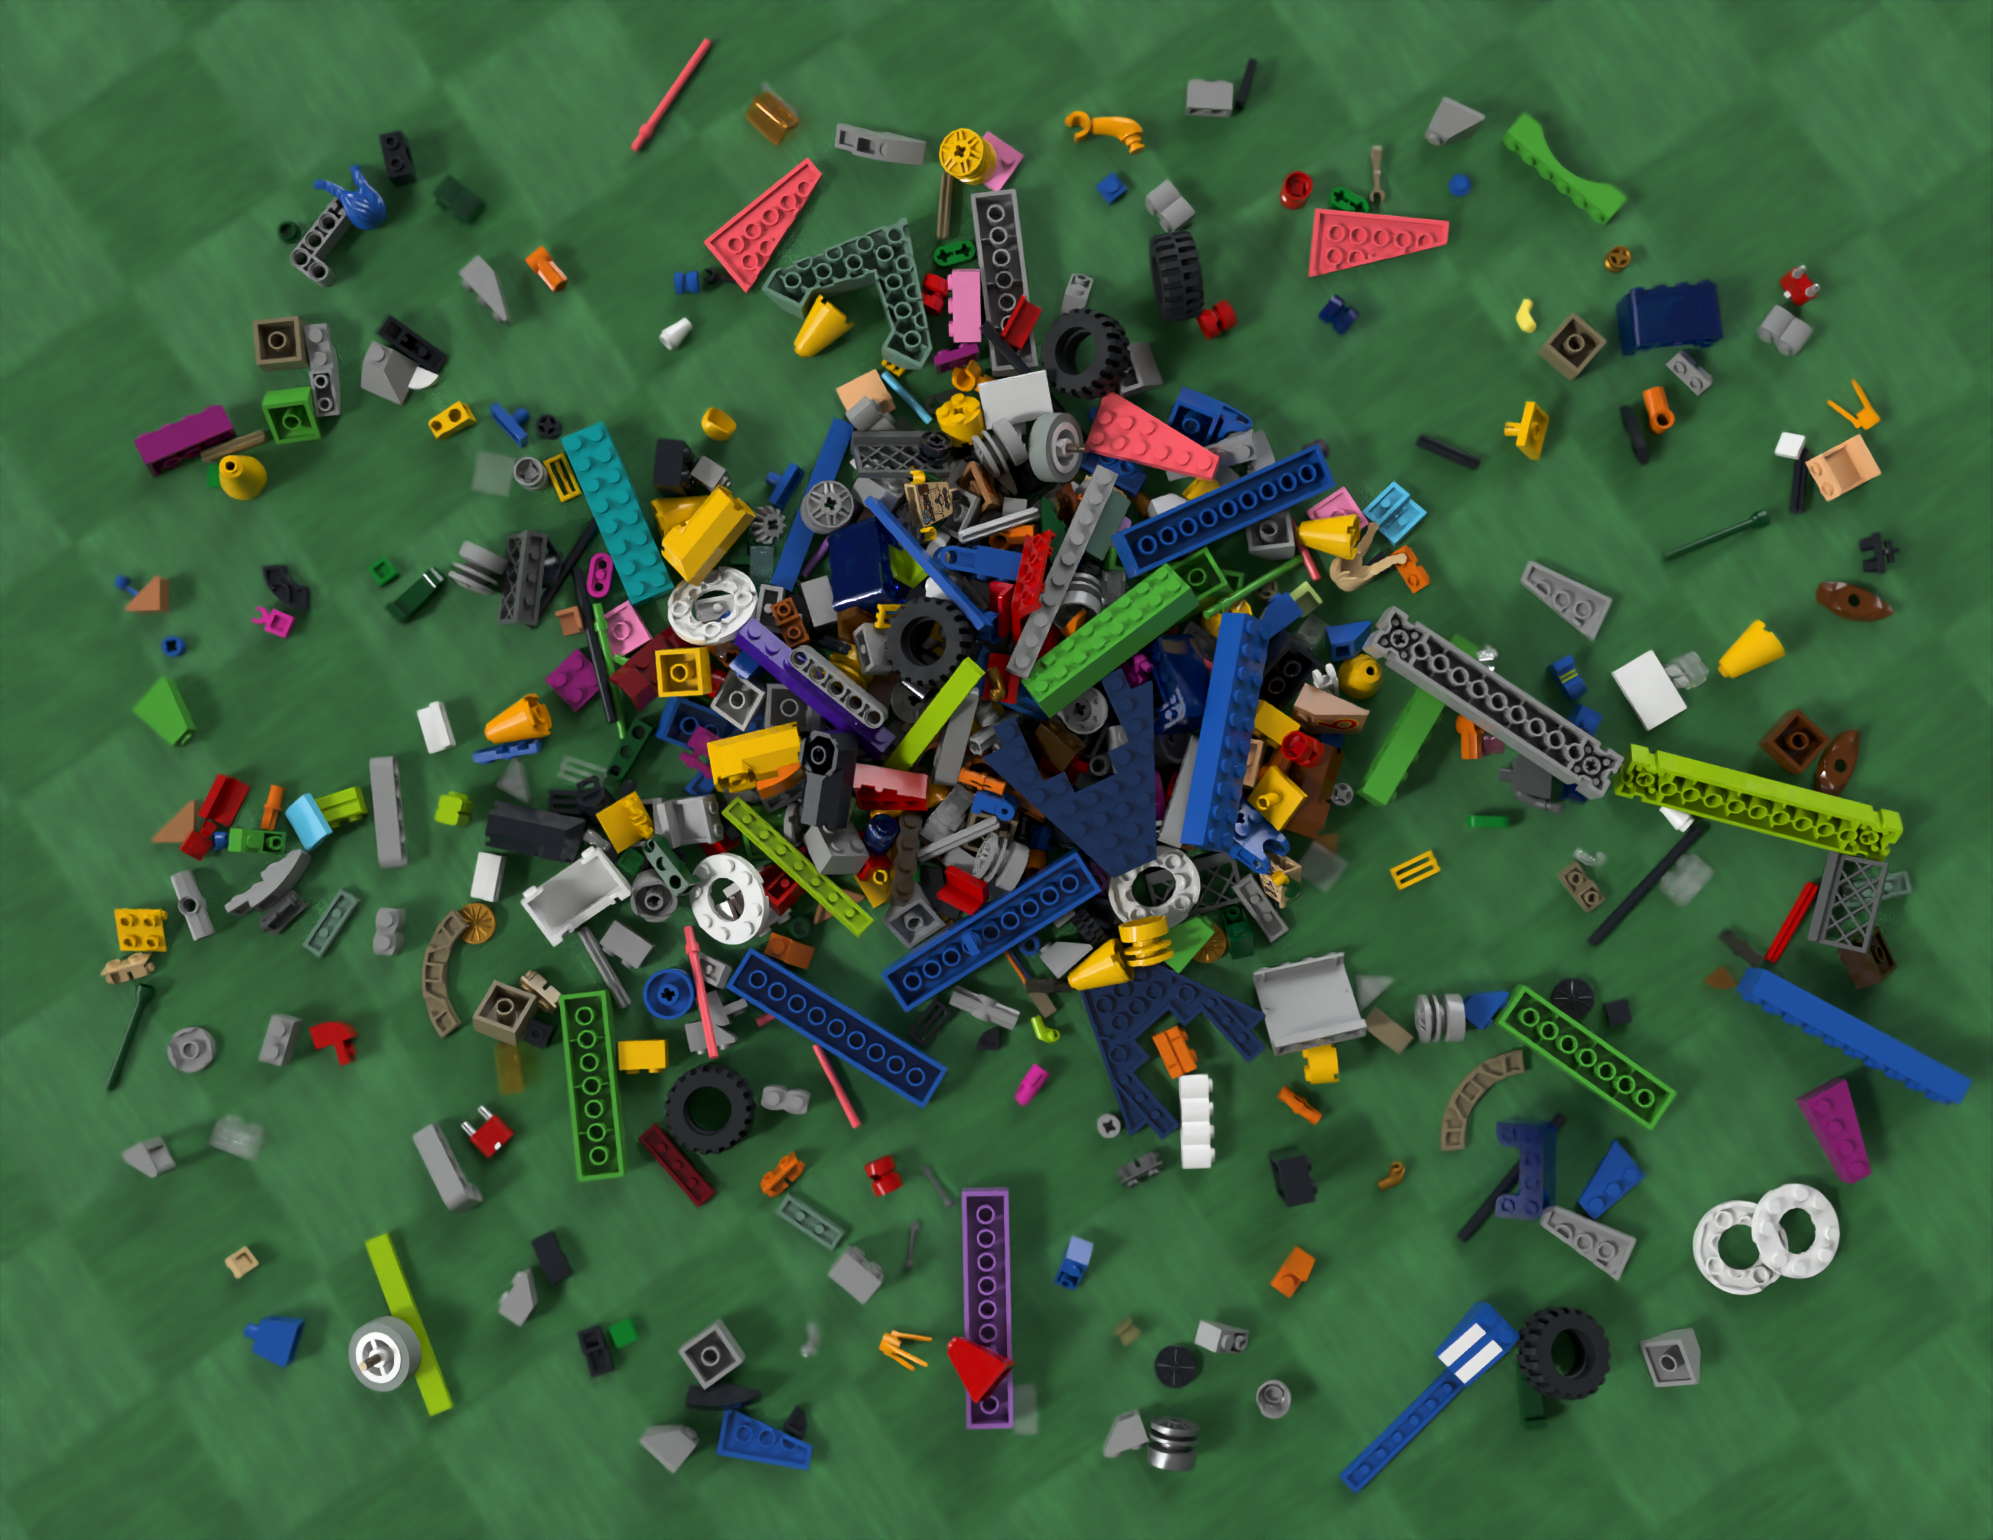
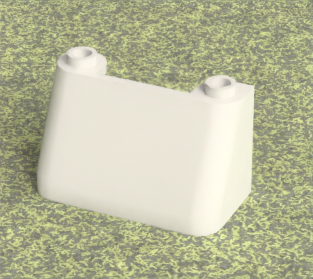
(575, 894)

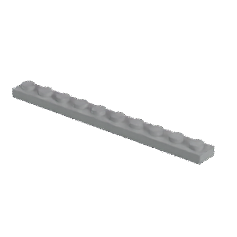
(1062, 572)

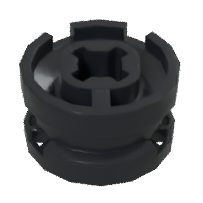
(935, 446)

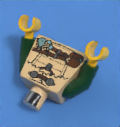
(929, 502)
(1282, 879)

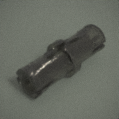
(1740, 947)
(1048, 986)

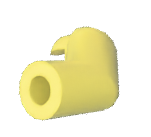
(1524, 318)

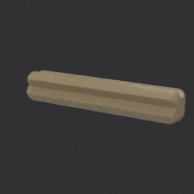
(944, 206)
(234, 446)

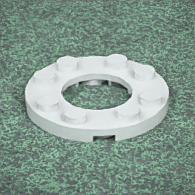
(713, 632)
(750, 883)
(1177, 907)
(1765, 1230)
(1706, 1253)

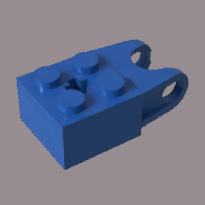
(1205, 418)
(981, 562)
(1252, 836)

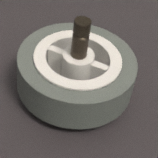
(1056, 447)
(384, 1353)

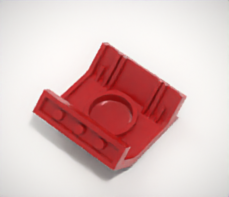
(1030, 587)

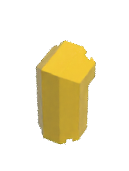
(707, 536)
(753, 756)

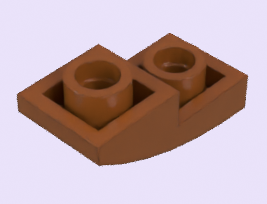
(790, 623)

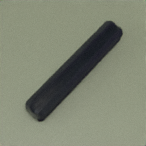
(1448, 452)
(1799, 483)

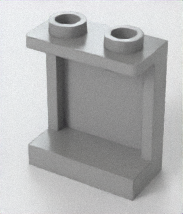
(690, 820)

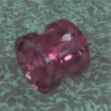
(1491, 745)

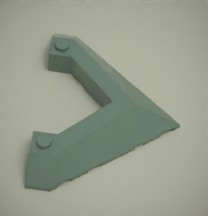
(877, 258)

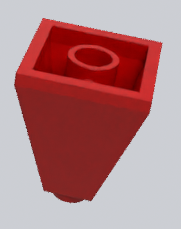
(978, 1367)

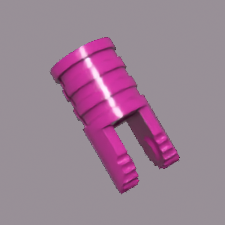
(1031, 1084)

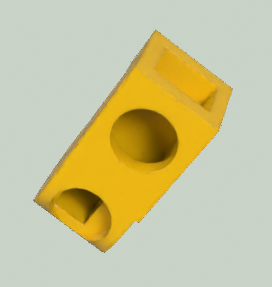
(451, 420)

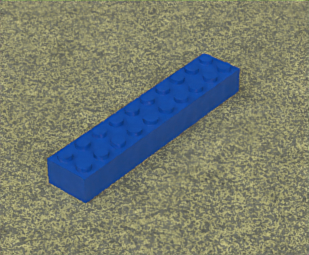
(1222, 511)
(1226, 732)
(1000, 926)
(837, 1027)
(1853, 1036)

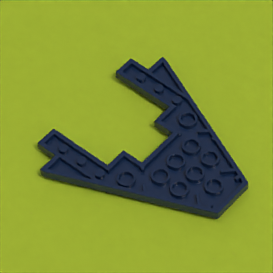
(1113, 816)
(1127, 1009)

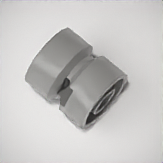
(531, 474)

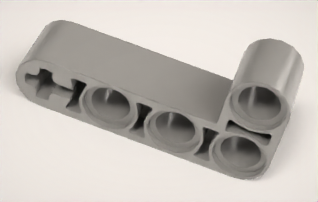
(328, 239)
(445, 1171)

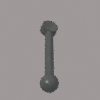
(927, 1171)
(914, 1226)

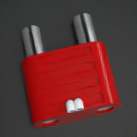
(1798, 286)
(490, 1135)

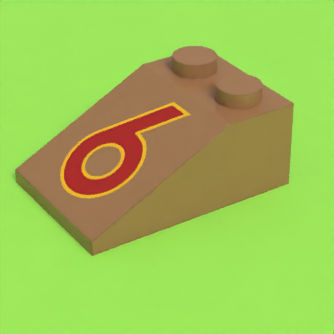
(981, 484)
(1327, 714)

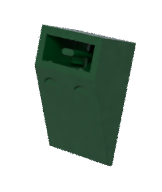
(1047, 521)

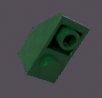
(1237, 932)

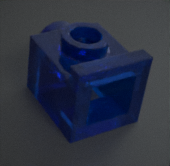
(1571, 795)

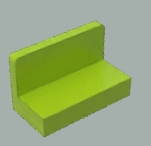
(905, 567)

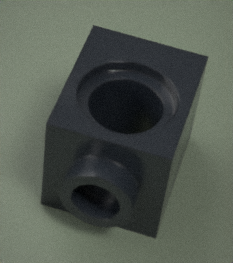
(540, 1033)

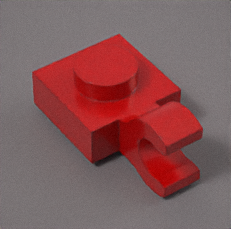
(197, 844)

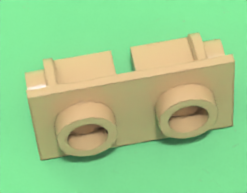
(117, 971)
(534, 984)

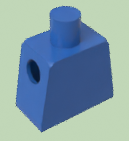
(1585, 718)
(276, 1338)

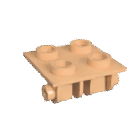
(869, 385)

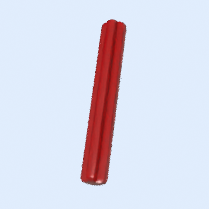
(1791, 922)

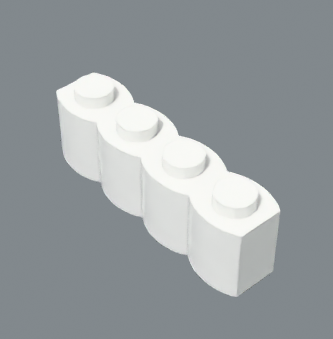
(1194, 1121)

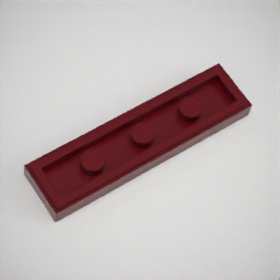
(677, 1165)

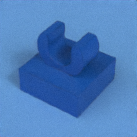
(1039, 838)

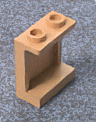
(1843, 467)
(1254, 764)

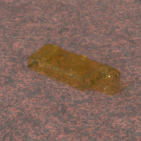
(509, 1069)

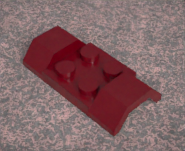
(639, 673)

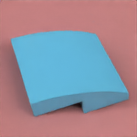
(1394, 513)
(308, 822)

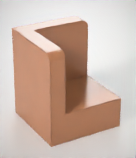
(571, 621)

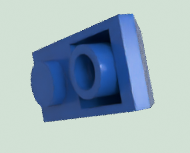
(1346, 640)
(746, 667)
(1482, 1005)
(1073, 1263)

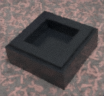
(1617, 1012)

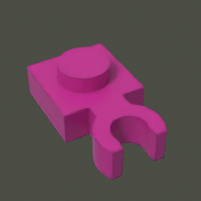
(276, 622)

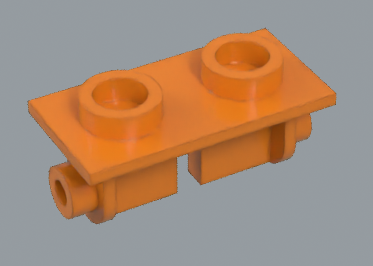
(1414, 576)
(773, 1181)

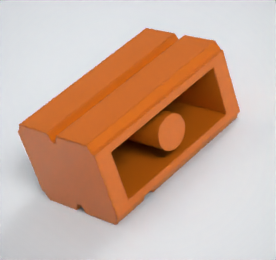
(1174, 1051)

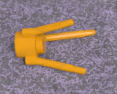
(1866, 417)
(891, 1344)

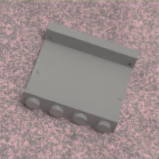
(1308, 1004)

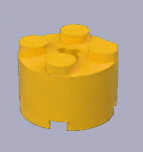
(961, 419)
(1321, 1064)

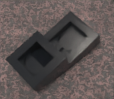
(552, 1258)
(596, 1351)

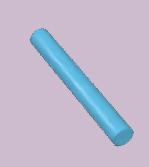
(907, 397)

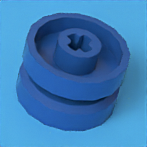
(657, 997)

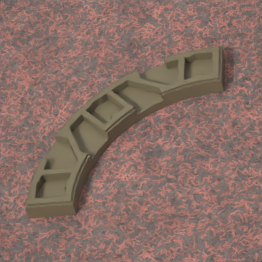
(435, 973)
(1470, 1090)

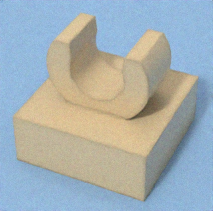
(241, 1262)

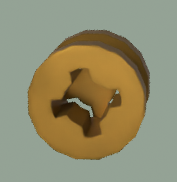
(1622, 257)

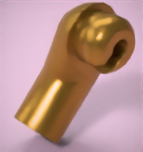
(998, 692)
(1394, 1176)

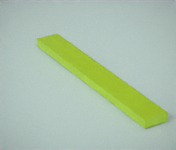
(935, 716)
(798, 866)
(403, 1307)

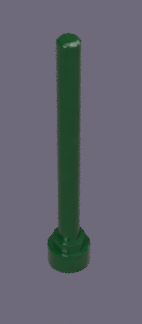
(1758, 520)
(144, 994)

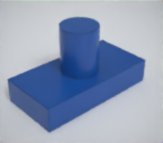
(511, 423)
(784, 485)

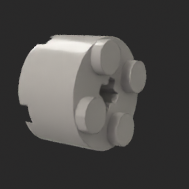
(652, 897)

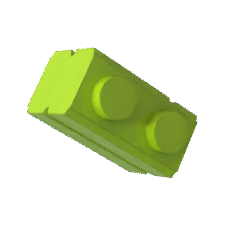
(342, 806)
(454, 809)

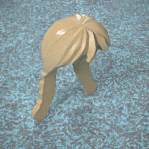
(1351, 575)

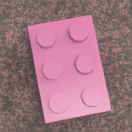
(965, 305)

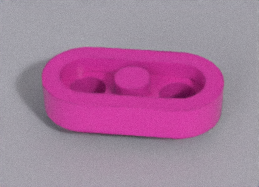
(600, 576)

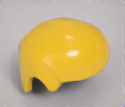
(717, 424)

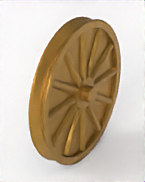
(481, 923)
(1213, 948)

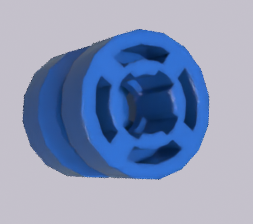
(686, 282)

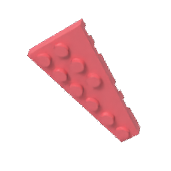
(755, 233)
(1356, 238)
(1137, 437)

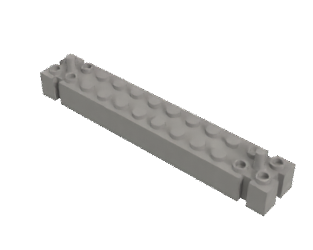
(1493, 703)

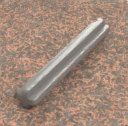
(999, 525)
(958, 839)
(604, 967)

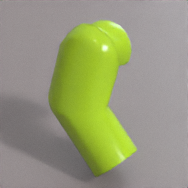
(1044, 1033)

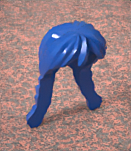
(363, 206)

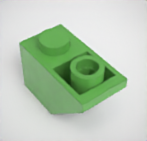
(257, 841)

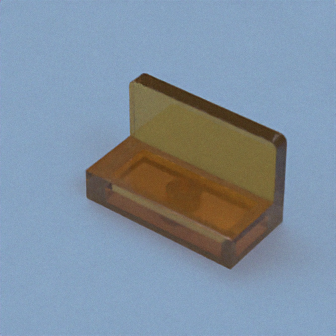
(771, 117)
(850, 620)

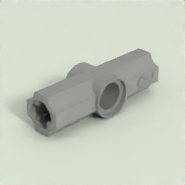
(985, 737)
(186, 891)
(984, 1007)

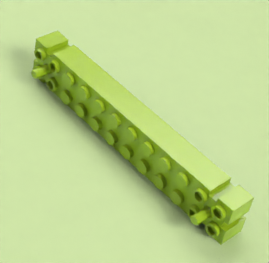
(1757, 803)

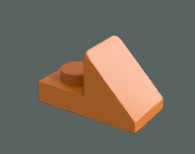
(789, 950)
(1293, 1272)

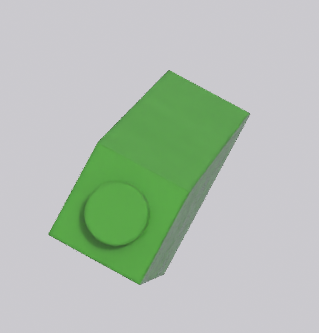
(166, 712)
(1188, 939)

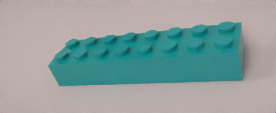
(619, 514)

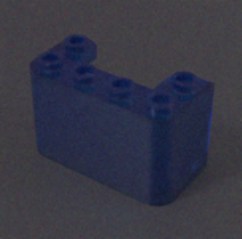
(1669, 317)
(862, 566)
(1181, 682)
(1536, 1168)

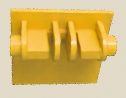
(626, 822)
(141, 929)

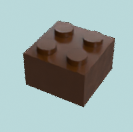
(1794, 741)

